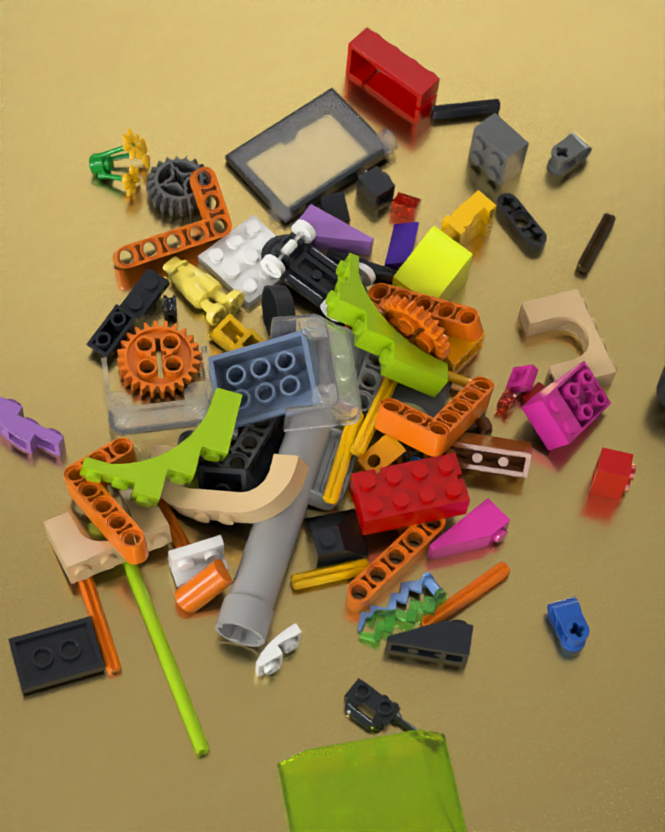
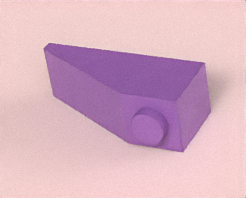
(336, 234)

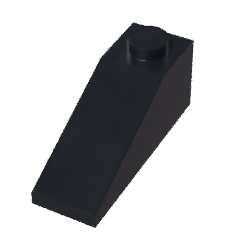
(440, 641)

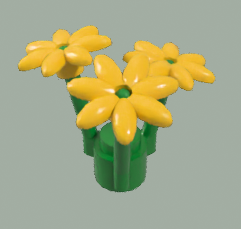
(102, 162)

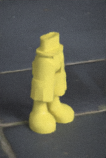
(201, 288)

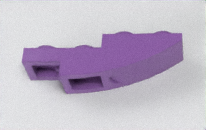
(27, 432)

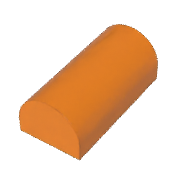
(203, 586)

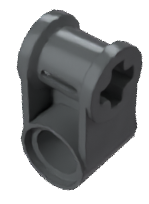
(568, 154)

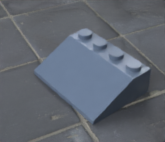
(268, 376)

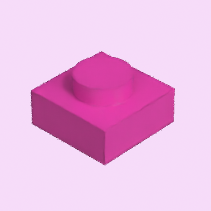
(522, 378)

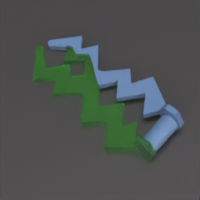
(392, 613)

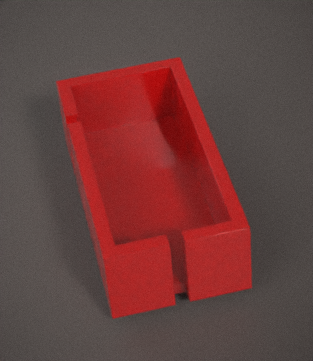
(401, 79)
(409, 493)

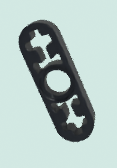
(521, 212)

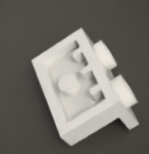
(192, 558)

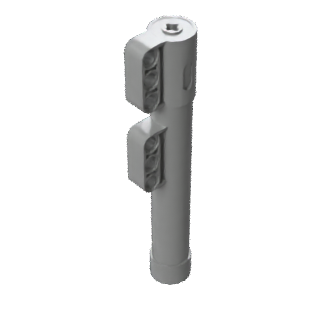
(250, 603)

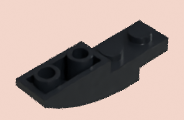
(131, 313)

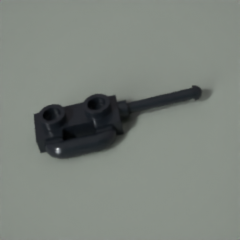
(383, 709)

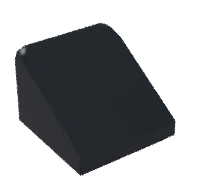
(335, 205)

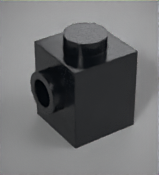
(375, 187)

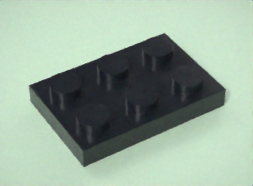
(56, 654)

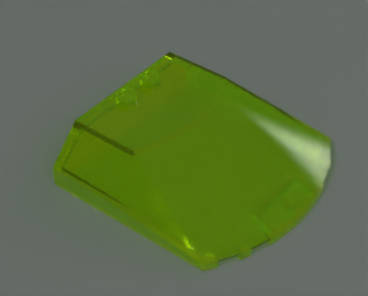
(373, 786)

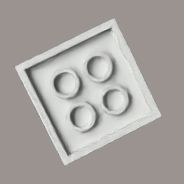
(237, 260)

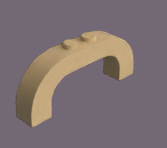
(257, 505)

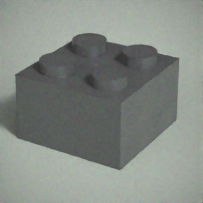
(498, 149)

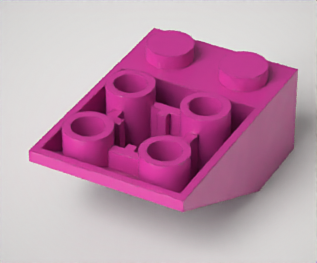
(566, 407)

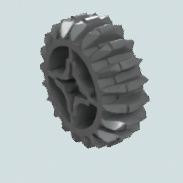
(174, 192)

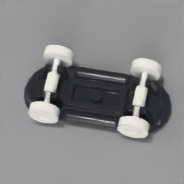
(304, 266)

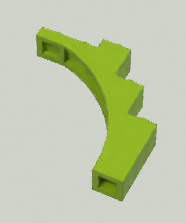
(372, 333)
(179, 464)

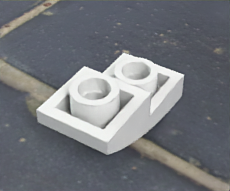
(272, 655)

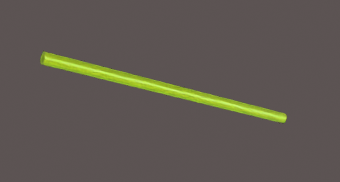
(166, 657)

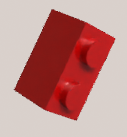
(612, 474)

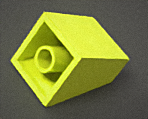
(435, 266)

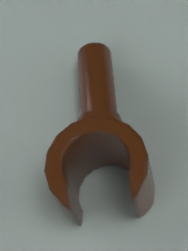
(483, 425)

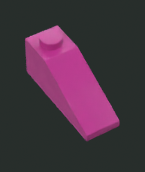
(472, 532)

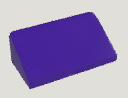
(401, 244)

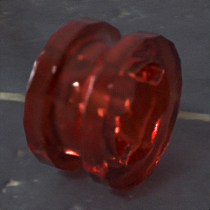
(507, 400)

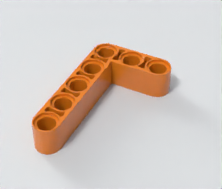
(182, 233)
(456, 319)
(439, 433)
(102, 507)
(389, 571)

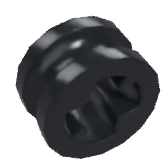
(170, 306)

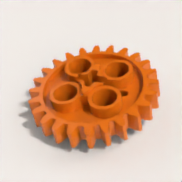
(416, 326)
(183, 357)

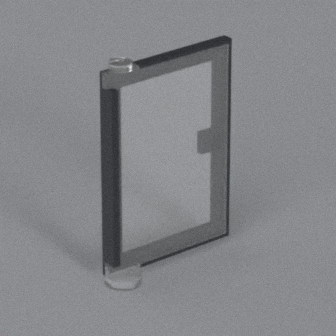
(309, 155)

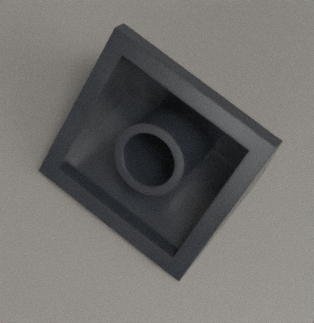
(225, 478)

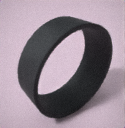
(276, 303)

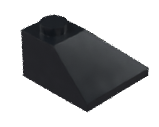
(335, 538)

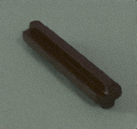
(595, 243)

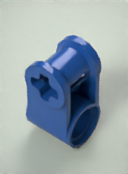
(569, 623)

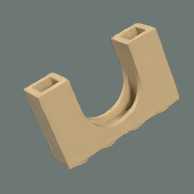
(569, 313)
(87, 557)

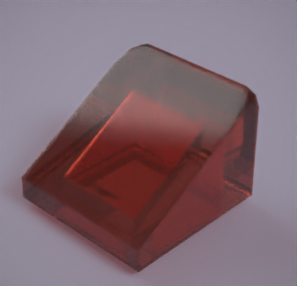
(405, 205)

